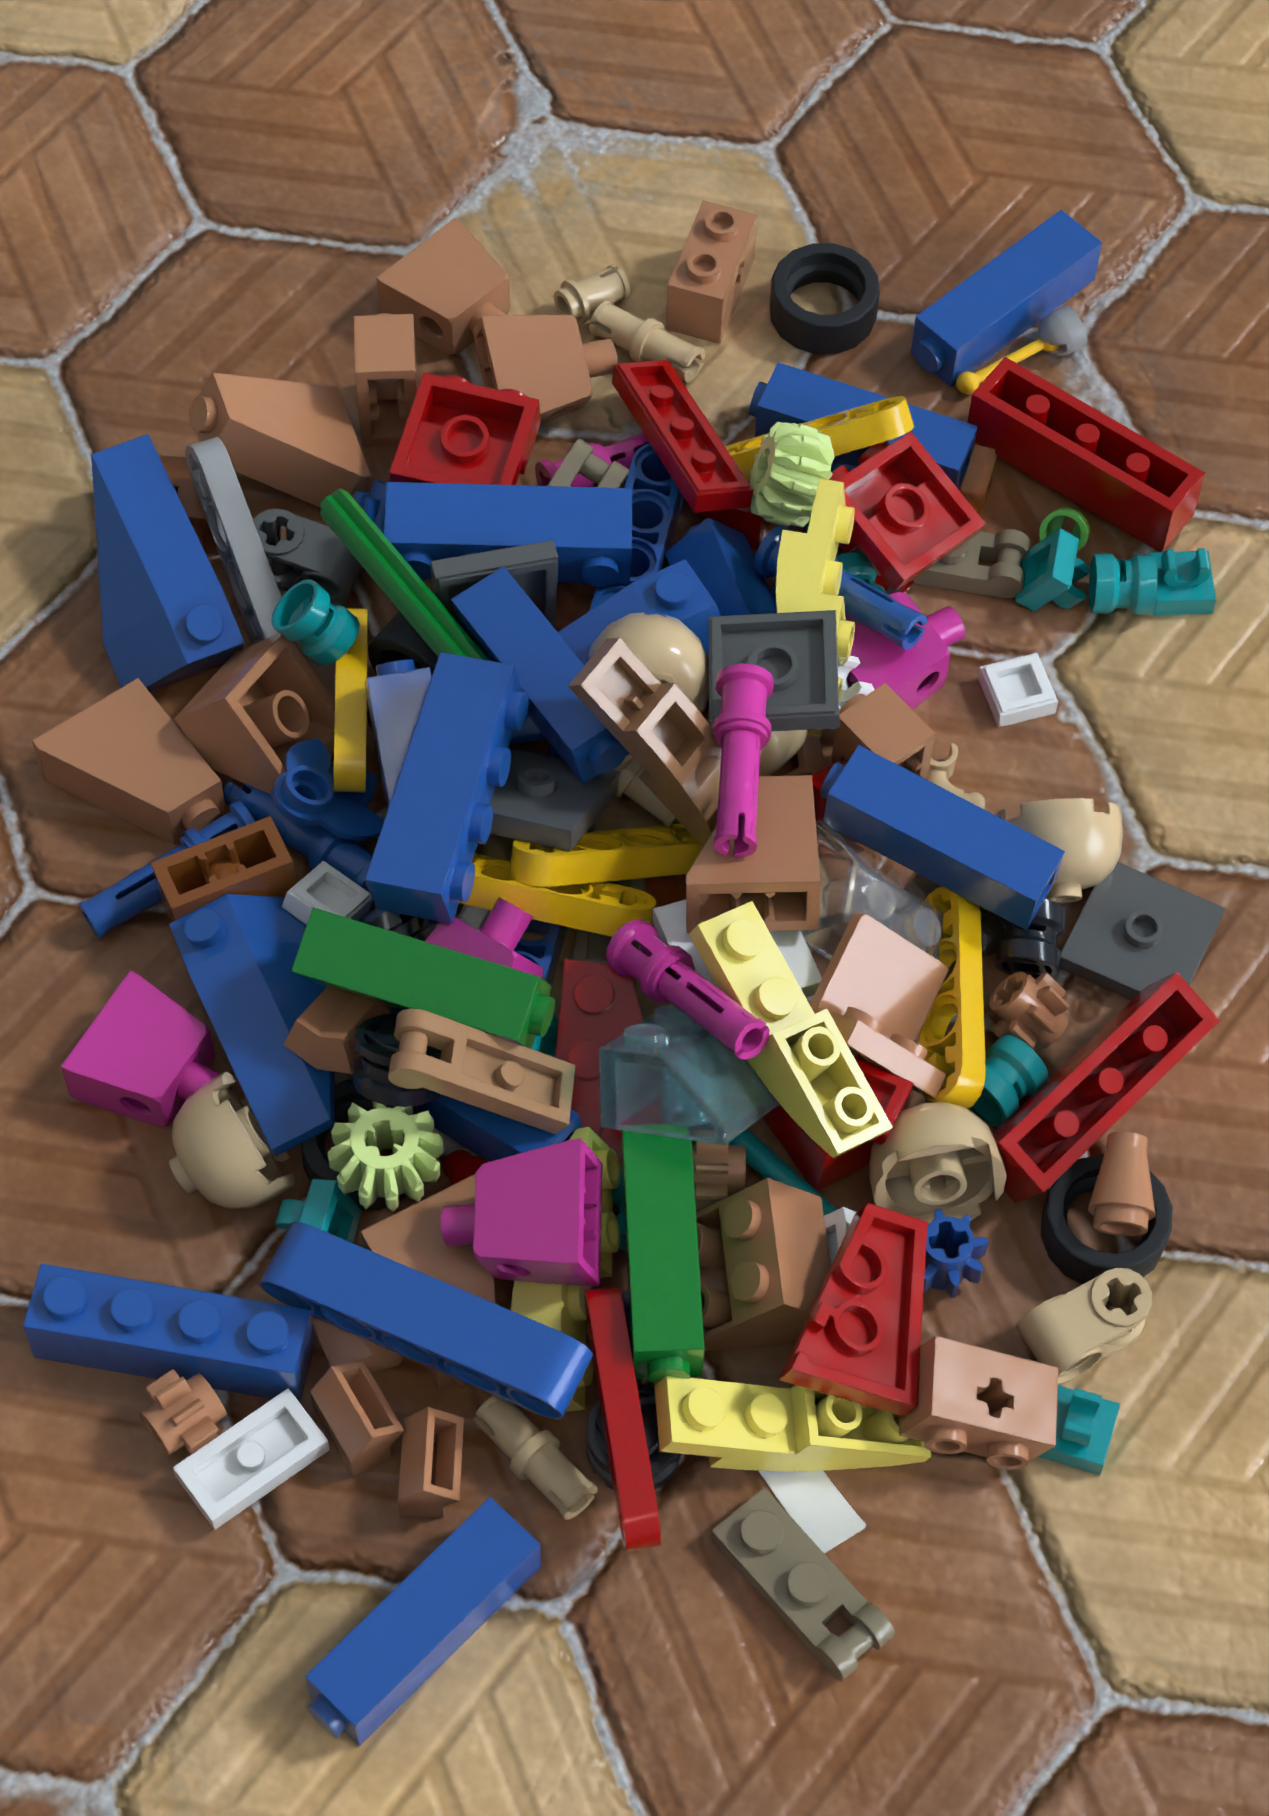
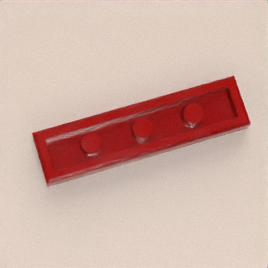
(682, 436)

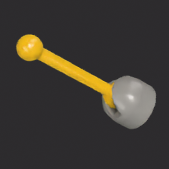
(1058, 335)

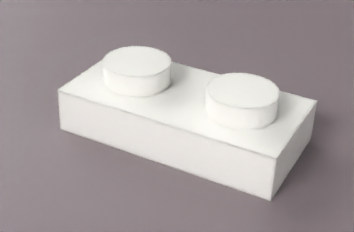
(251, 1458)

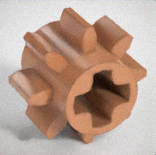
(1029, 1009)
(717, 1171)
(182, 1412)

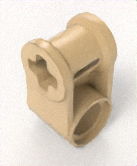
(1077, 1327)

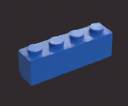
(456, 520)
(447, 788)
(161, 1327)

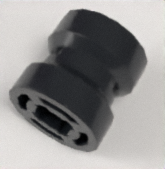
(1035, 948)

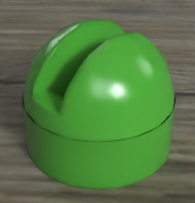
(1058, 518)

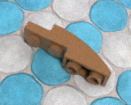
(658, 730)

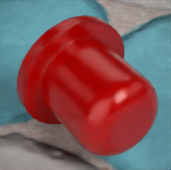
(461, 1165)

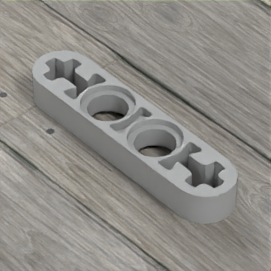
(234, 535)

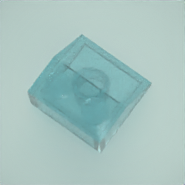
(678, 1082)

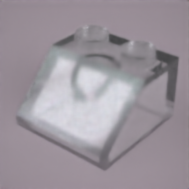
(866, 884)

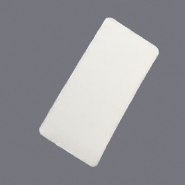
(815, 1506)

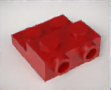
(466, 434)
(905, 509)

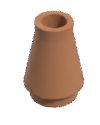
(1123, 1189)

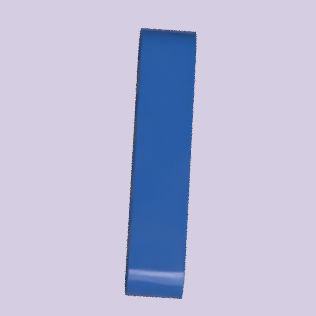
(427, 1320)

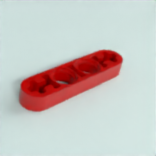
(622, 1419)

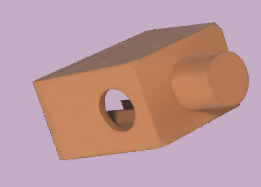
(446, 288)
(542, 359)

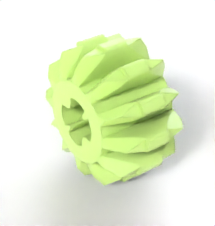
(788, 473)
(389, 1176)

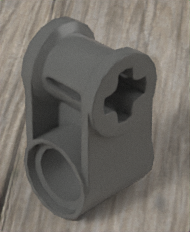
(307, 553)

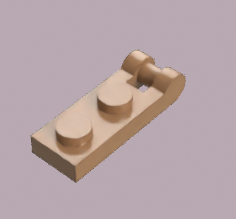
(482, 1070)

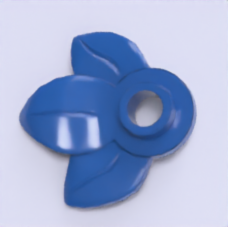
(308, 795)

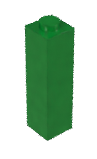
(423, 977)
(662, 1257)

